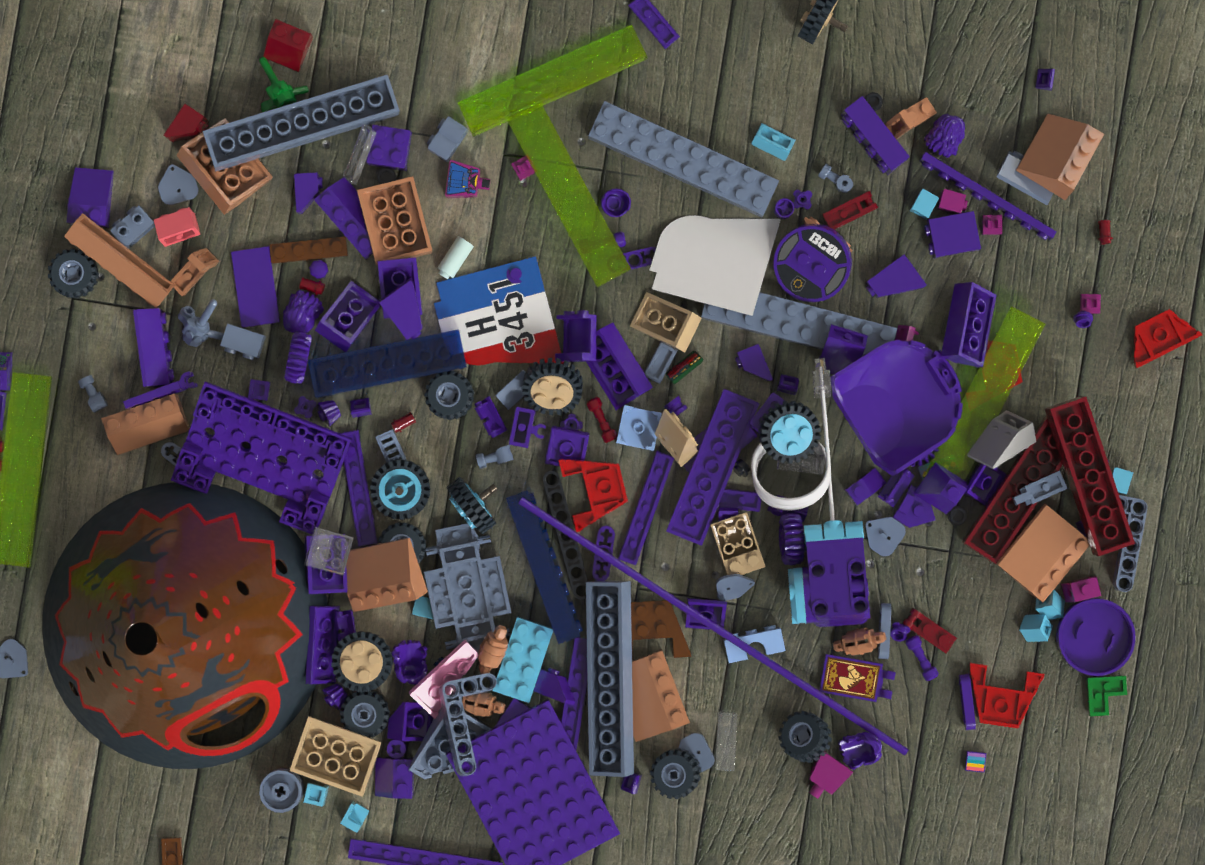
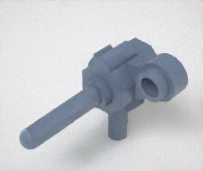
(197, 328)

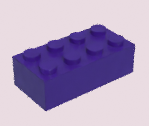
(874, 135)

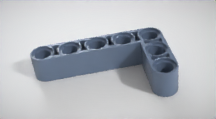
(1132, 555)
(460, 718)

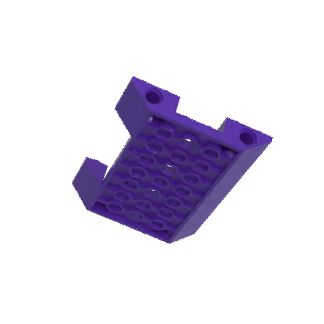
(270, 435)

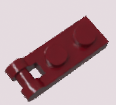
(849, 211)
(930, 631)

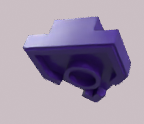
(914, 510)

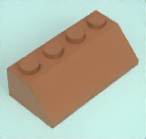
(146, 424)

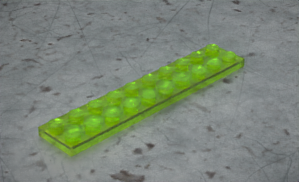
(552, 80)
(569, 196)
(989, 389)
(22, 466)

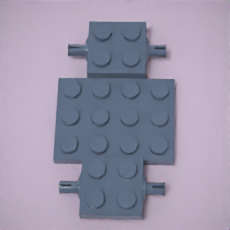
(466, 588)

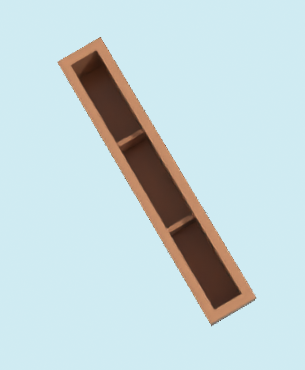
(119, 260)

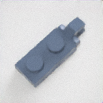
(1041, 489)

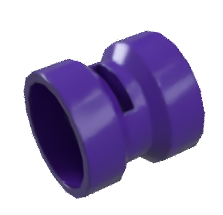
(786, 207)

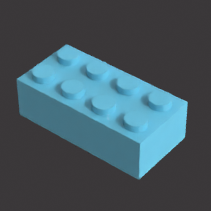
(523, 659)

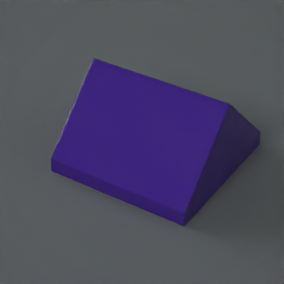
(983, 483)
(712, 609)

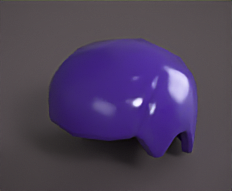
(615, 202)

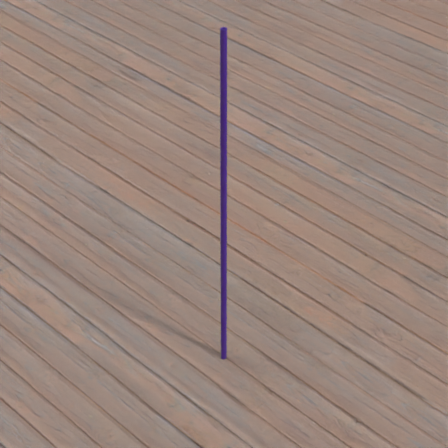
(712, 625)

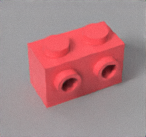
(176, 226)

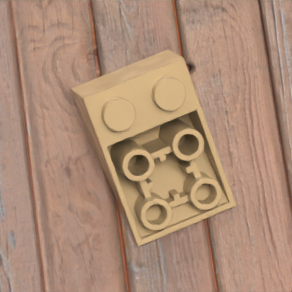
(676, 438)
(737, 545)

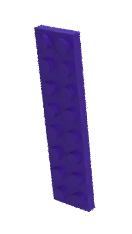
(712, 467)

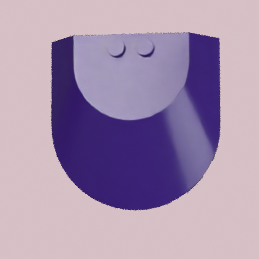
(899, 402)

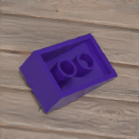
(91, 196)
(394, 273)
(348, 316)
(323, 581)

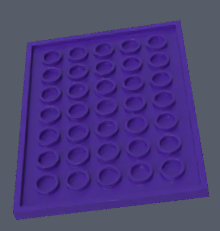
(535, 791)

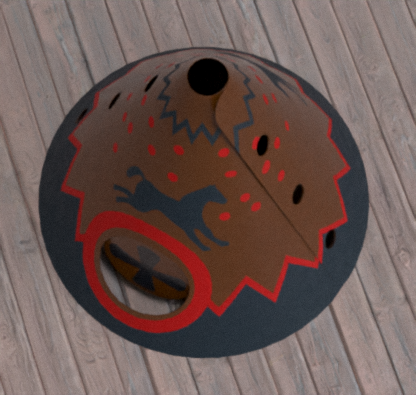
(151, 564)

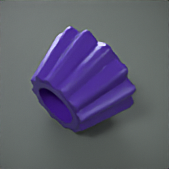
(328, 412)
(335, 696)

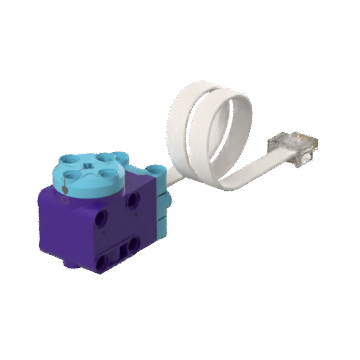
(835, 582)

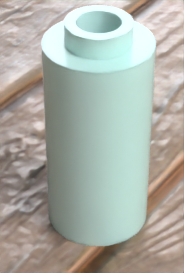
(454, 258)

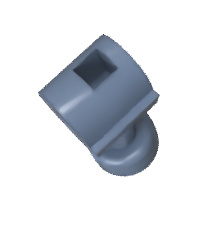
(843, 182)
(96, 399)
(502, 455)

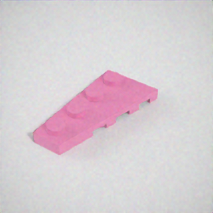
(449, 669)

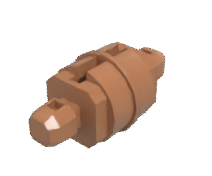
(858, 637)
(492, 649)
(482, 704)

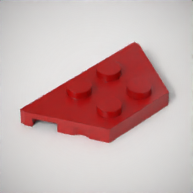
(1159, 336)

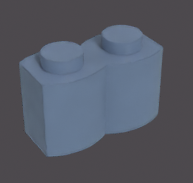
(447, 139)

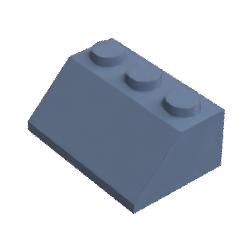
(1008, 173)

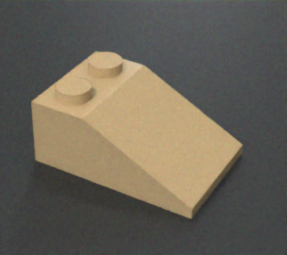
(665, 322)

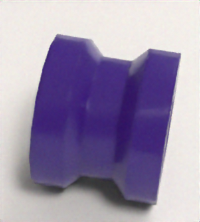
(676, 406)
(399, 748)

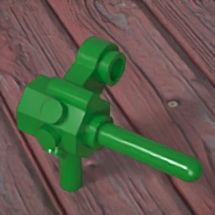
(279, 91)

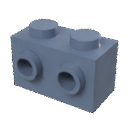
(133, 226)
(242, 341)

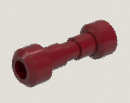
(594, 405)

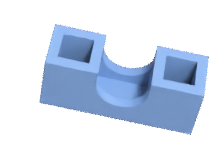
(770, 638)

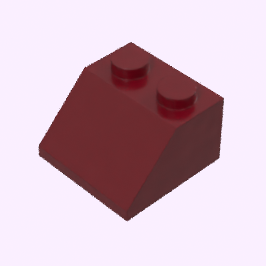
(287, 45)
(186, 125)

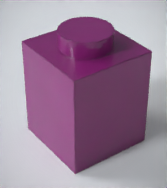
(952, 202)

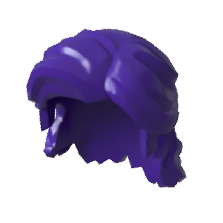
(946, 135)
(301, 312)
(410, 661)
(860, 749)

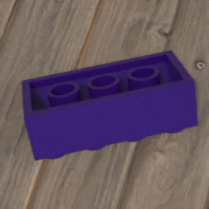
(343, 207)
(968, 324)
(152, 347)
(617, 368)

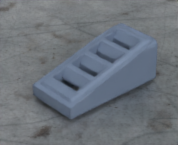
(380, 438)

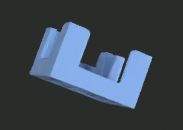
(638, 428)

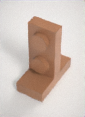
(910, 118)
(194, 269)

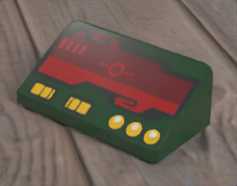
(684, 367)

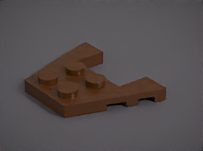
(657, 621)

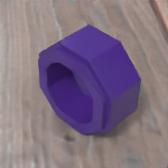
(319, 269)

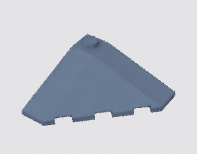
(432, 752)

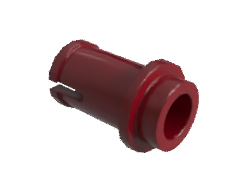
(1104, 232)
(312, 286)
(403, 422)

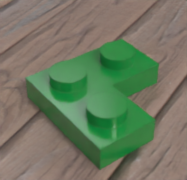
(1098, 691)

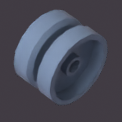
(279, 801)

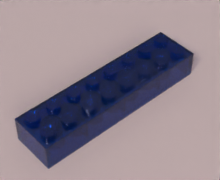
(387, 364)
(544, 569)

